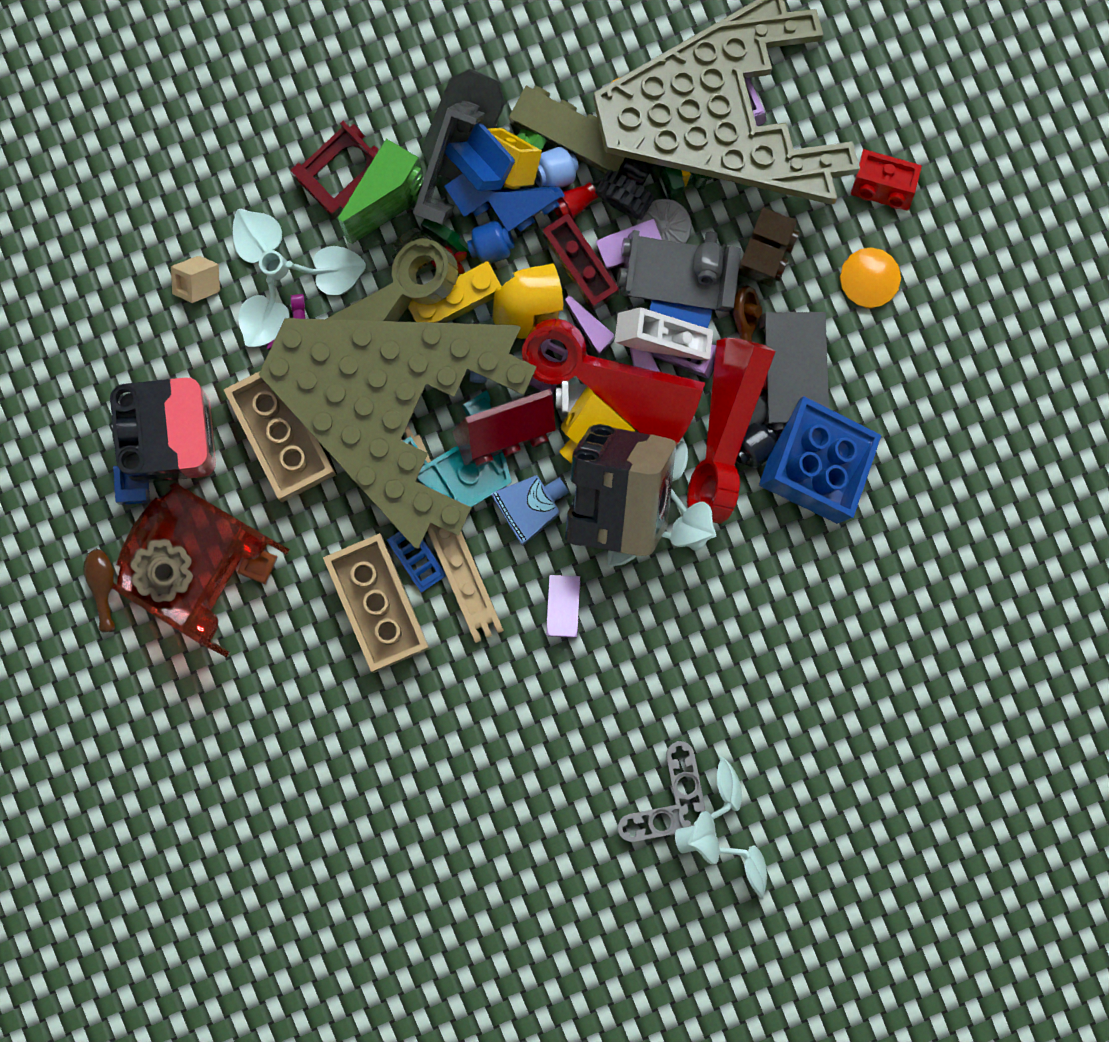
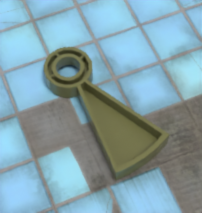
(393, 300)

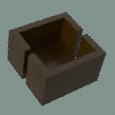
(765, 251)

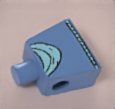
(529, 505)

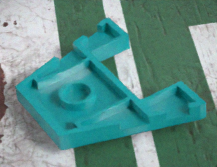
(461, 482)

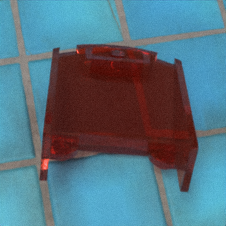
(212, 542)

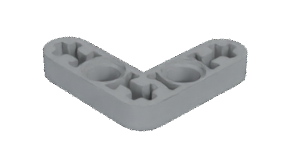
(676, 811)

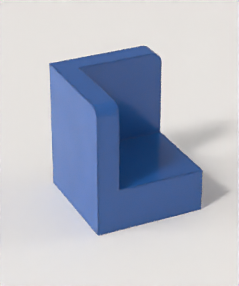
(129, 491)

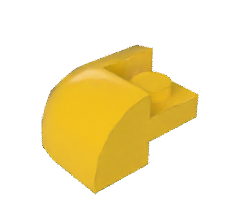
(528, 298)

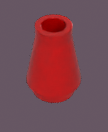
(576, 200)

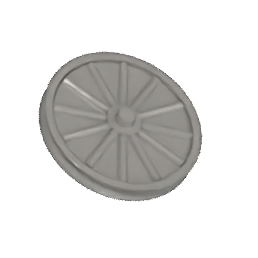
(671, 220)

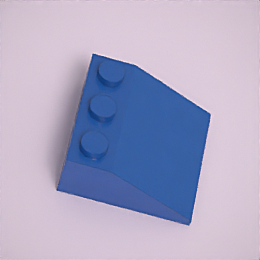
(821, 461)

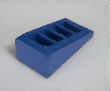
(430, 580)

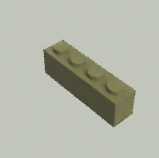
(564, 128)

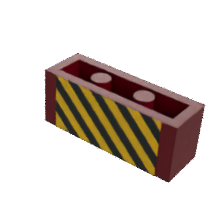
(580, 262)

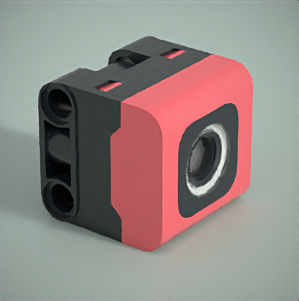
(162, 430)

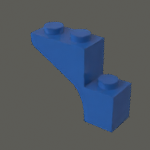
(512, 206)

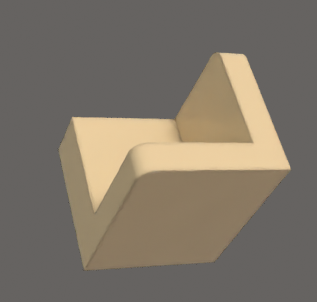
(195, 279)

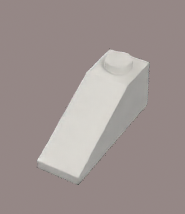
(662, 334)

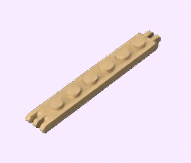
(462, 573)

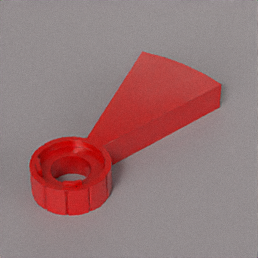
(736, 387)
(644, 397)

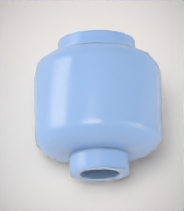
(556, 168)

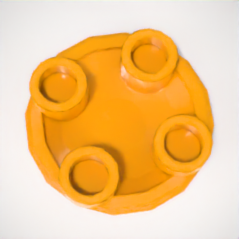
(870, 277)

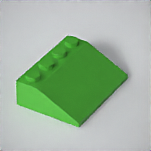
(383, 192)

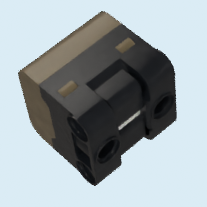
(620, 490)

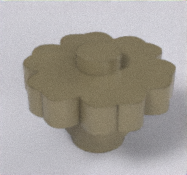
(161, 570)

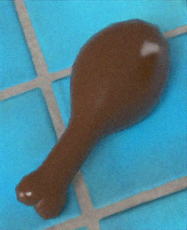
(746, 312)
(99, 578)

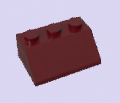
(506, 429)

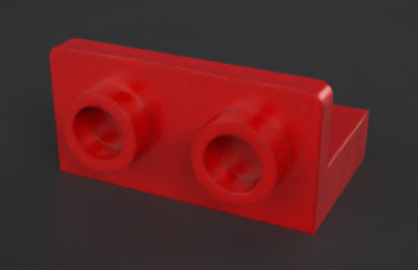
(886, 180)

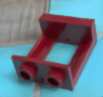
(305, 173)

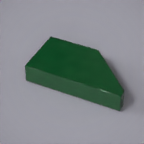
(446, 235)

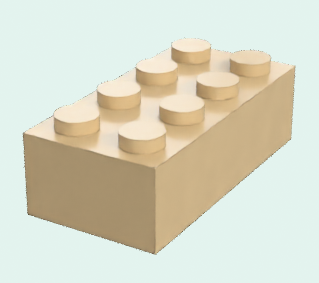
(279, 439)
(376, 603)

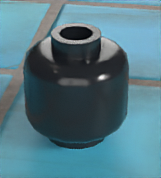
(756, 445)

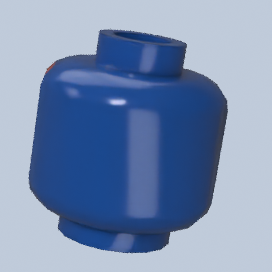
(491, 242)

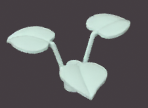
(255, 240)
(689, 530)
(703, 836)

